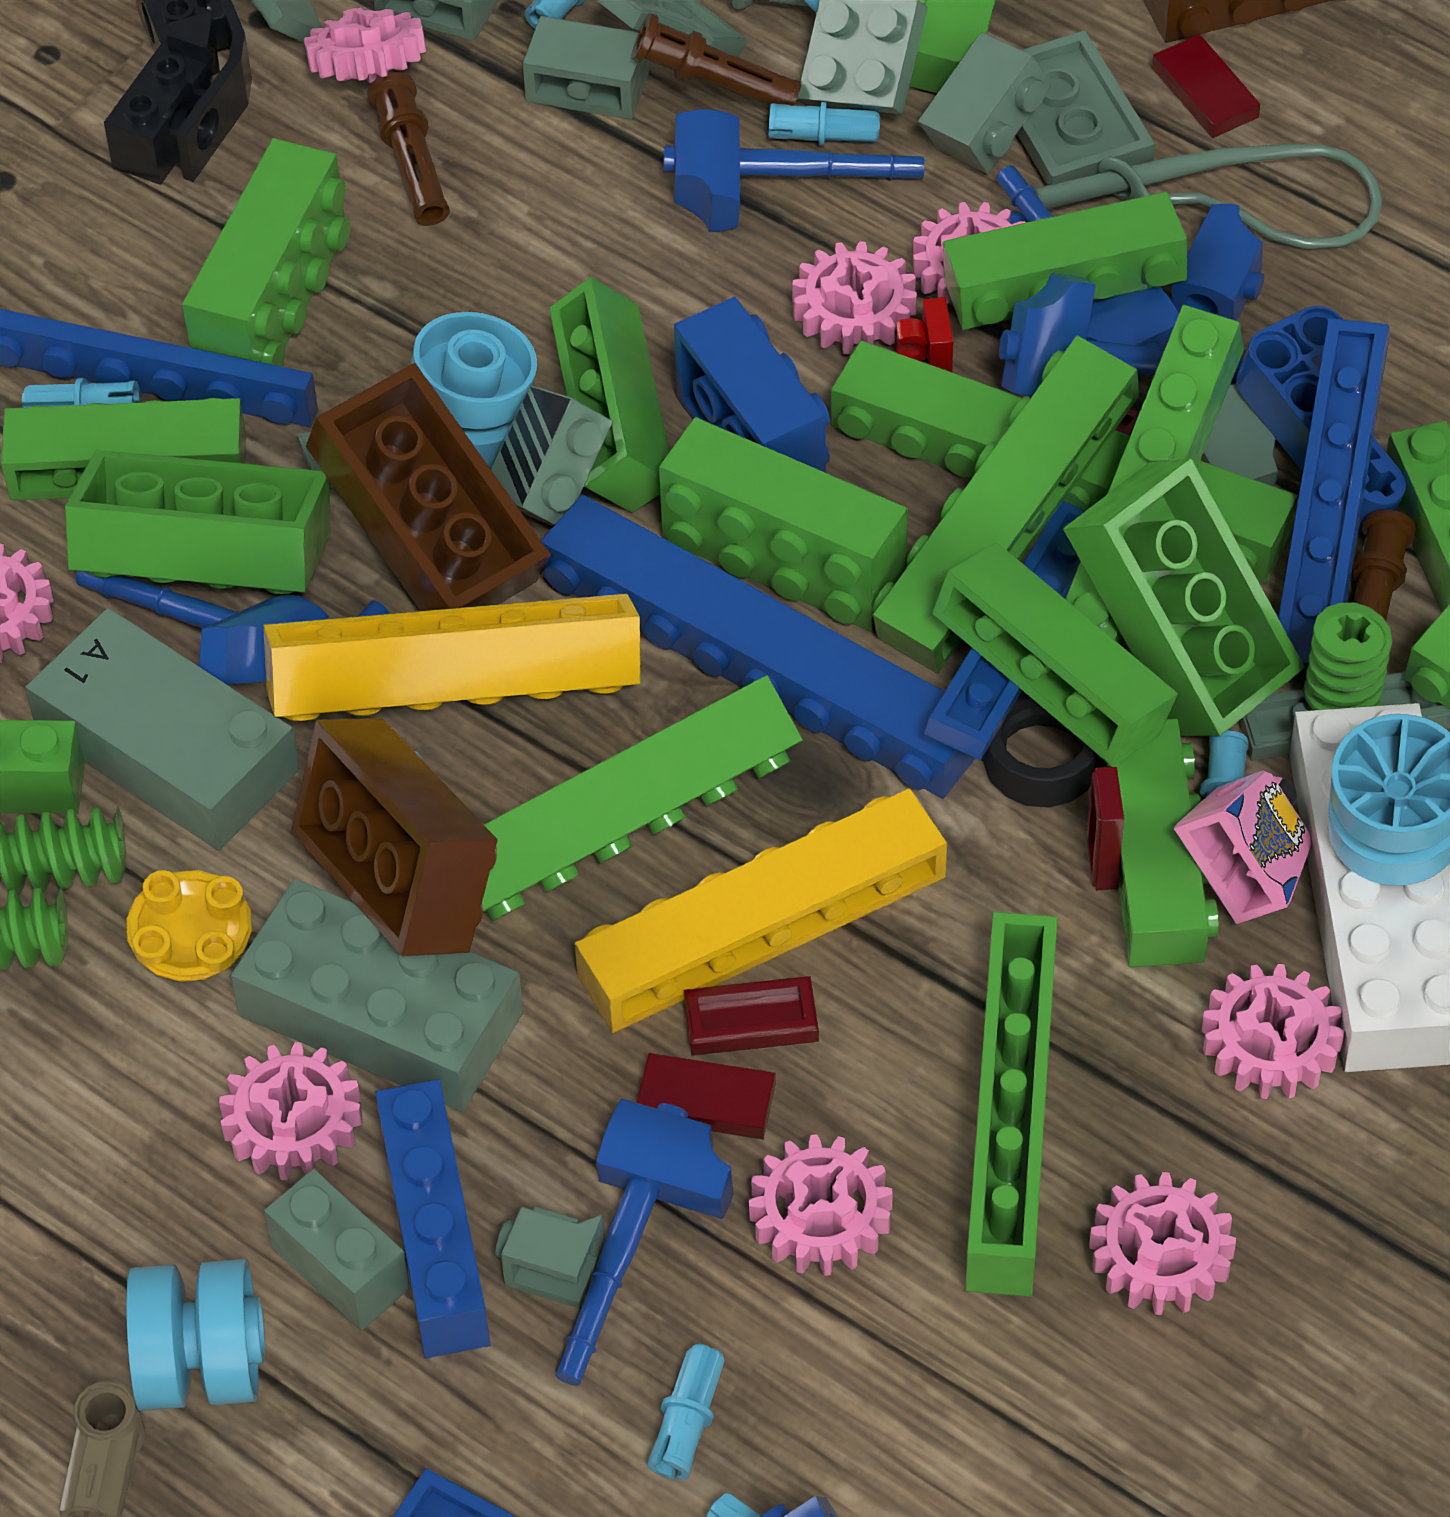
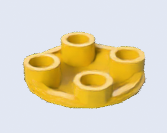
(188, 924)

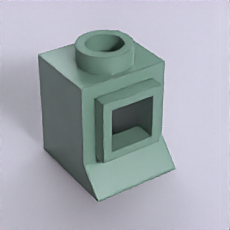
(550, 1254)

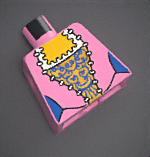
(1249, 843)

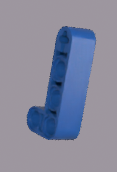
(1281, 387)

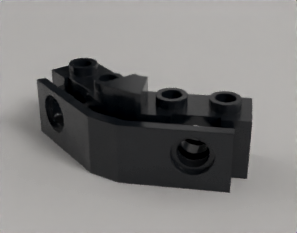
(171, 106)

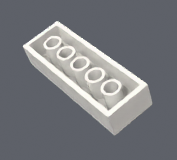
(1379, 941)

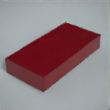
(1206, 86)
(1105, 828)
(751, 1015)
(716, 1094)

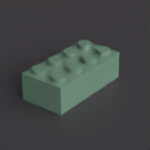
(341, 986)

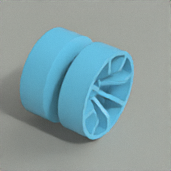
(478, 372)
(1392, 799)
(214, 1334)

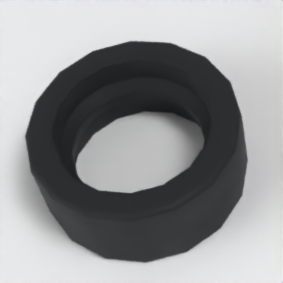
(1036, 784)

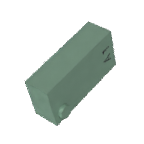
(166, 728)

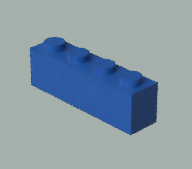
(433, 1219)

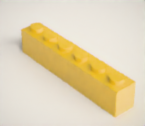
(451, 656)
(760, 909)

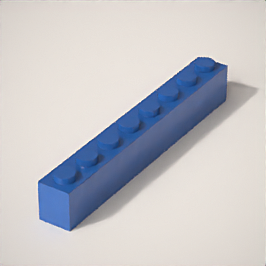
(748, 635)

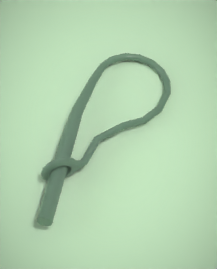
(1129, 183)

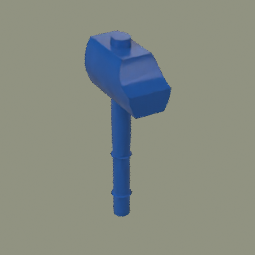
(710, 163)
(1221, 264)
(1131, 318)
(1050, 324)
(229, 639)
(652, 1158)

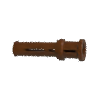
(693, 57)
(425, 196)
(1381, 565)

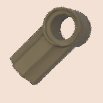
(101, 1459)

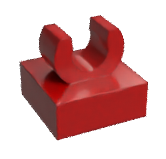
(928, 338)

